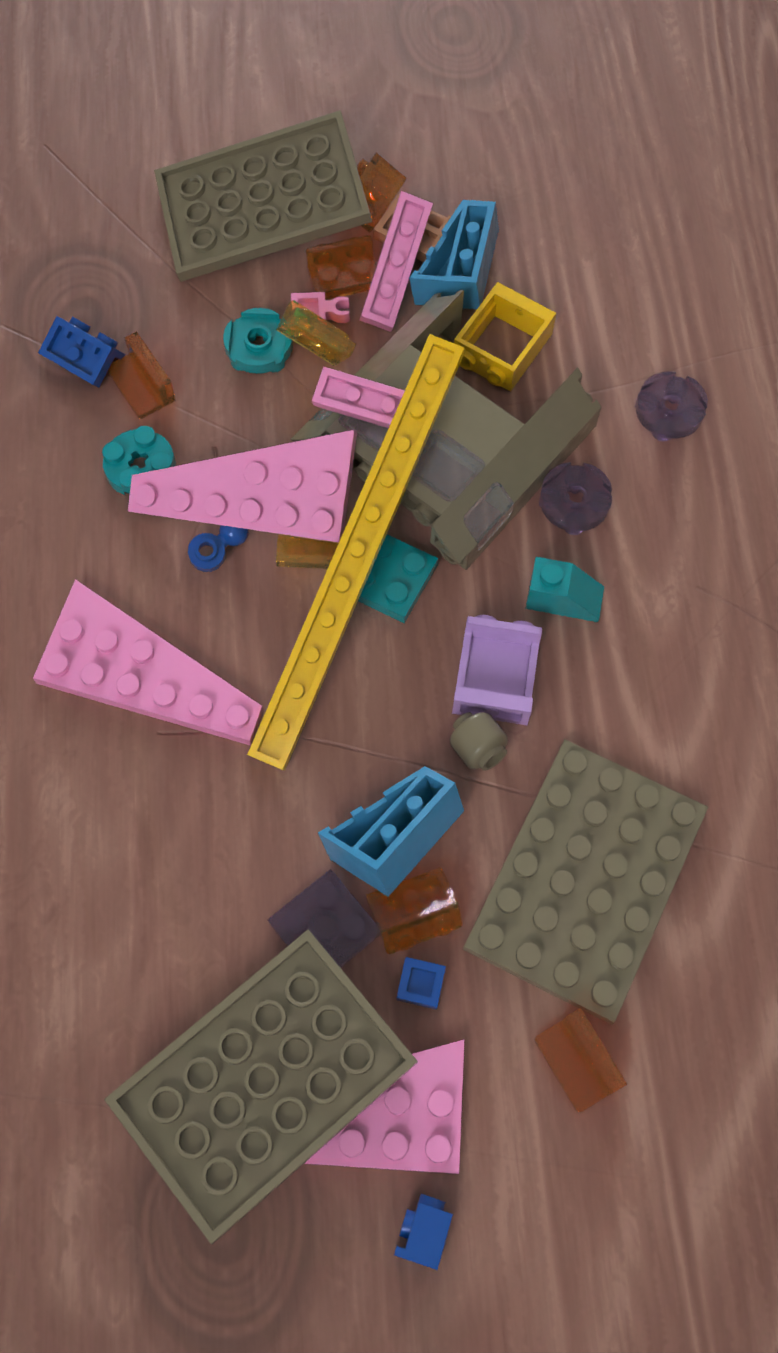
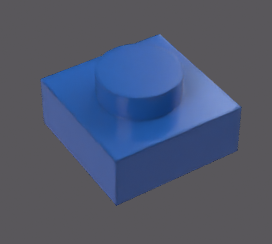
(421, 983)

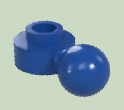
(227, 536)

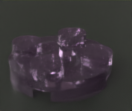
(666, 422)
(570, 515)

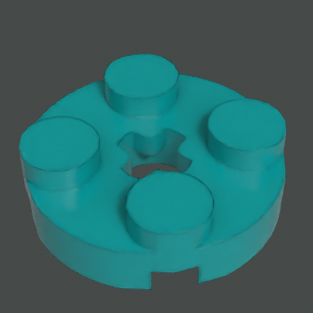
(251, 357)
(129, 446)

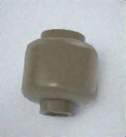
(479, 740)

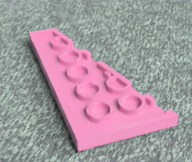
(122, 663)

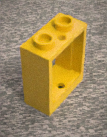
(505, 305)

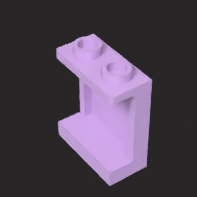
(497, 669)

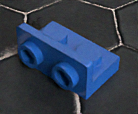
(79, 351)

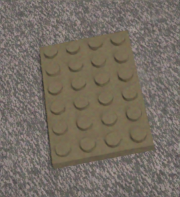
(261, 196)
(586, 881)
(260, 1085)

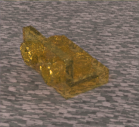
(315, 334)

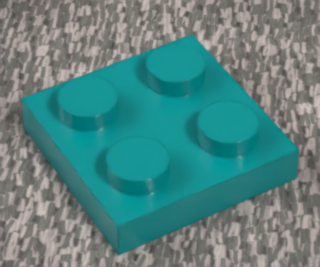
(397, 578)

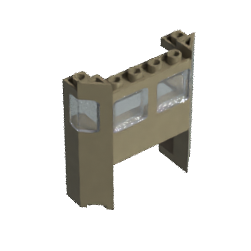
(478, 457)

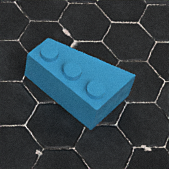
(460, 256)
(396, 831)

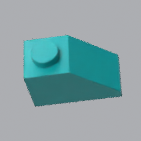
(564, 590)

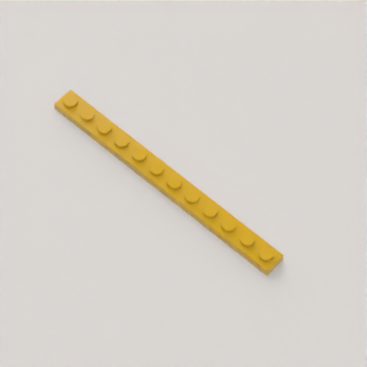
(356, 552)

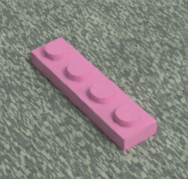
(396, 261)

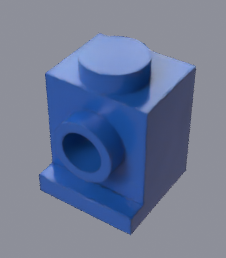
(425, 1232)

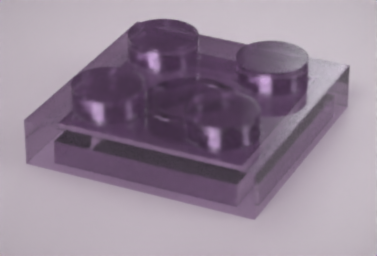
(330, 916)

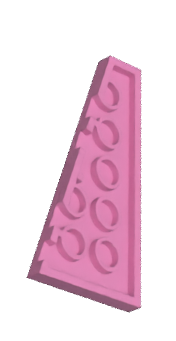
(273, 489)
(411, 1123)

